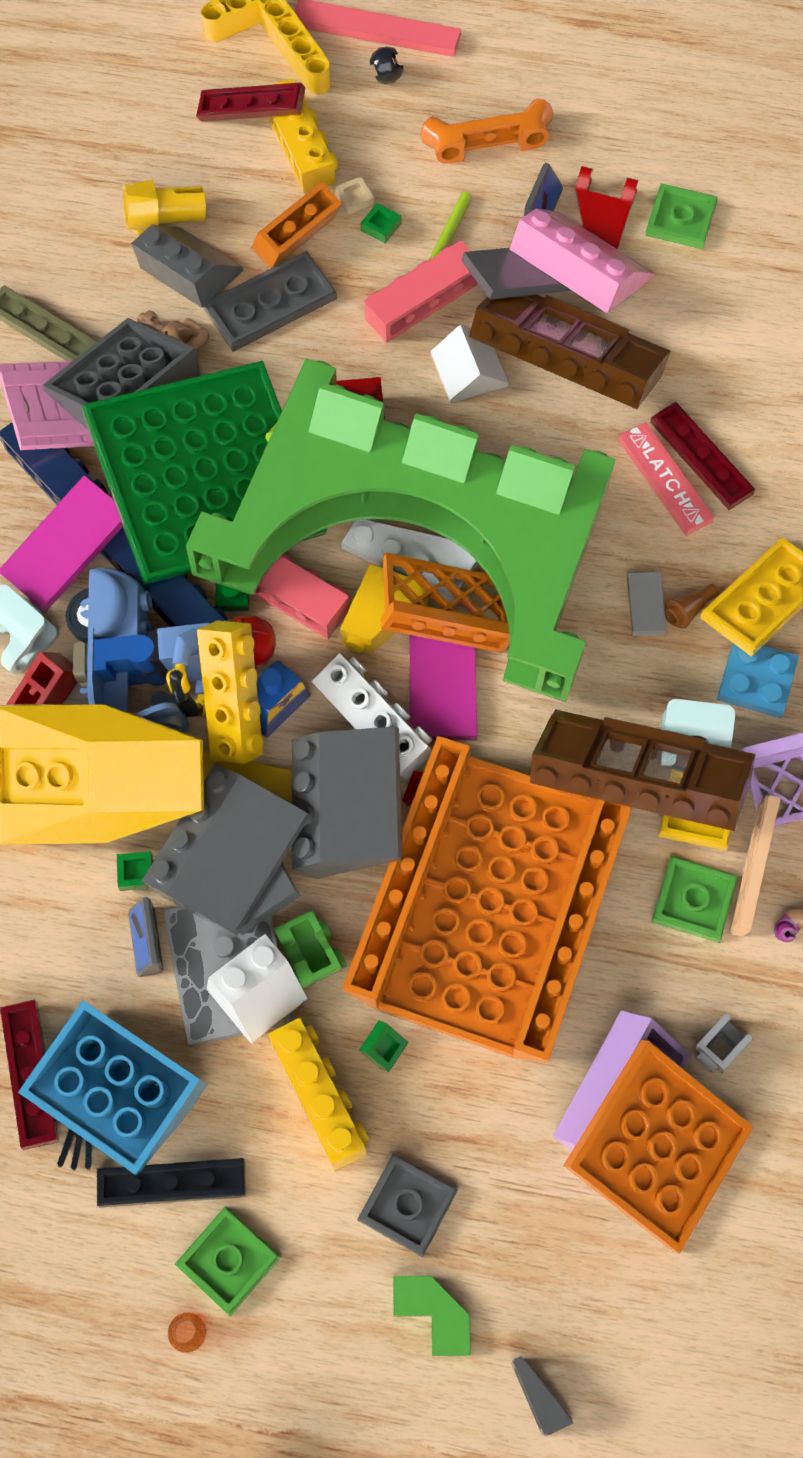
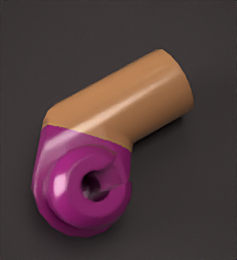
(789, 925)

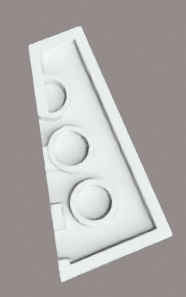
(373, 539)

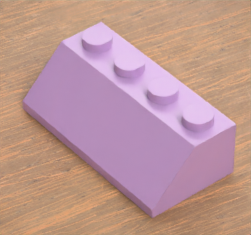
(606, 1067)

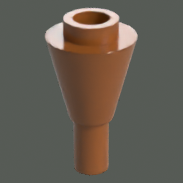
(684, 609)

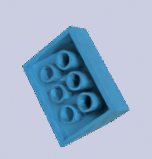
(112, 1088)

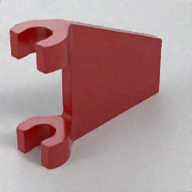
(602, 213)

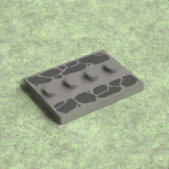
(196, 953)

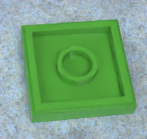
(681, 216)
(695, 899)
(227, 1261)

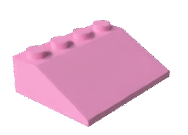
(578, 258)

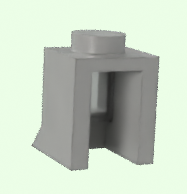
(721, 1045)

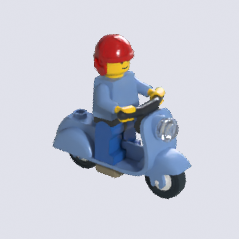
(127, 652)

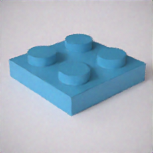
(758, 681)

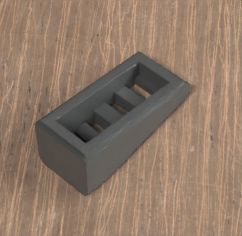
(544, 1406)

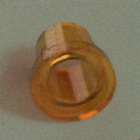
(198, 1337)

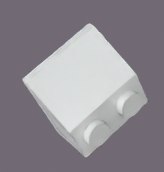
(257, 988)

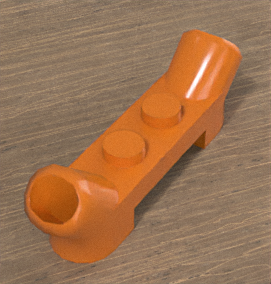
(452, 140)

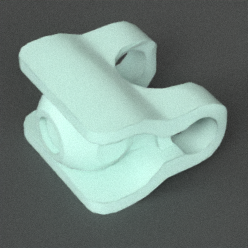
(27, 629)
(700, 720)

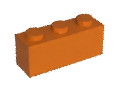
(296, 225)

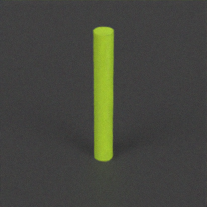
(452, 223)

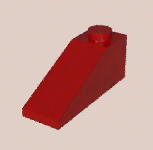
(46, 681)

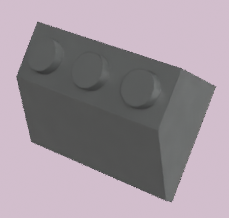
(184, 263)

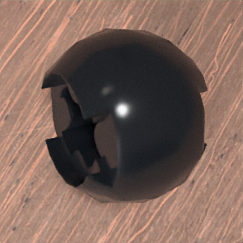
(386, 65)

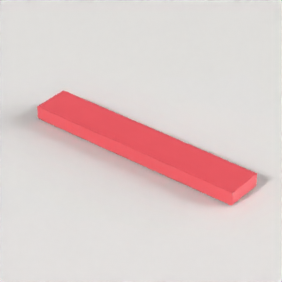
(378, 27)

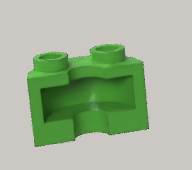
(308, 949)

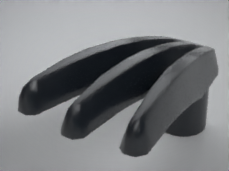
(77, 1149)

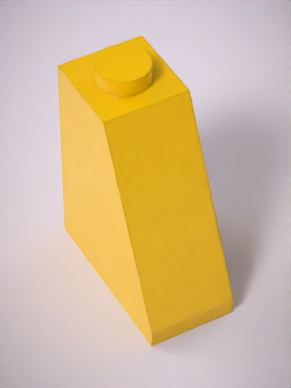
(362, 623)

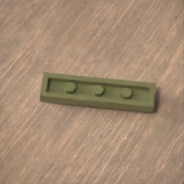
(42, 326)

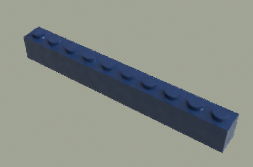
(56, 475)

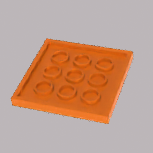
(659, 1146)

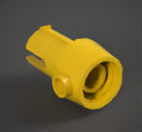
(153, 205)

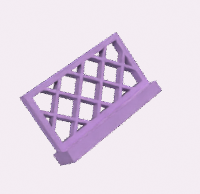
(766, 756)

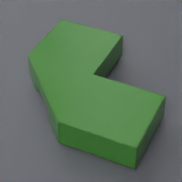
(425, 1297)

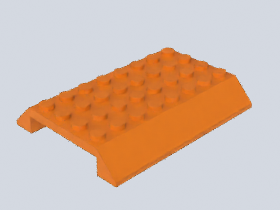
(487, 905)

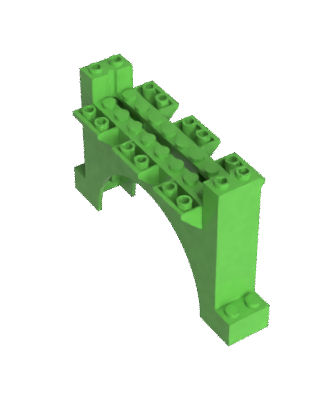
(344, 463)

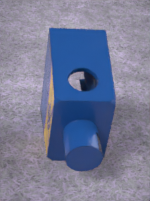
(279, 696)

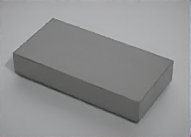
(646, 604)

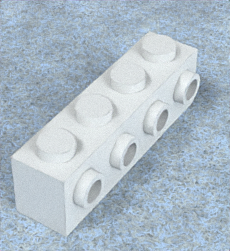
(366, 707)

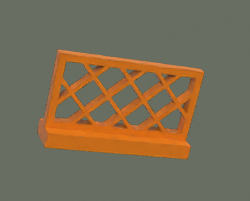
(443, 623)

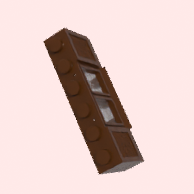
(568, 341)
(643, 768)

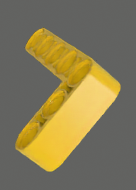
(229, 17)

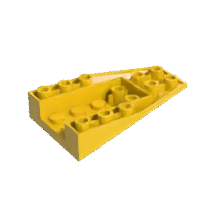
(92, 774)

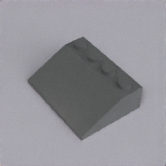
(122, 363)
(352, 797)
(227, 852)

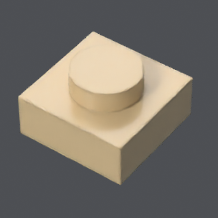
(354, 195)

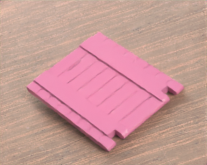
(46, 422)

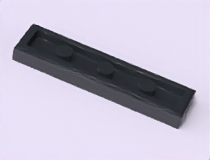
(171, 1183)

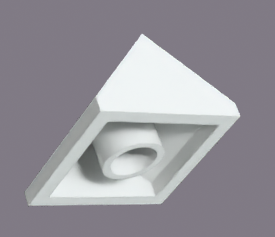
(467, 366)

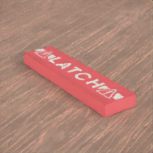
(666, 478)

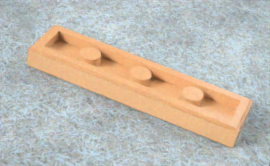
(755, 865)

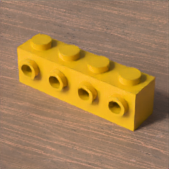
(305, 147)
(230, 691)
(321, 1101)

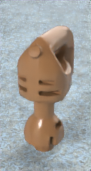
(177, 330)

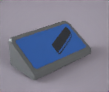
(545, 191)
(145, 938)

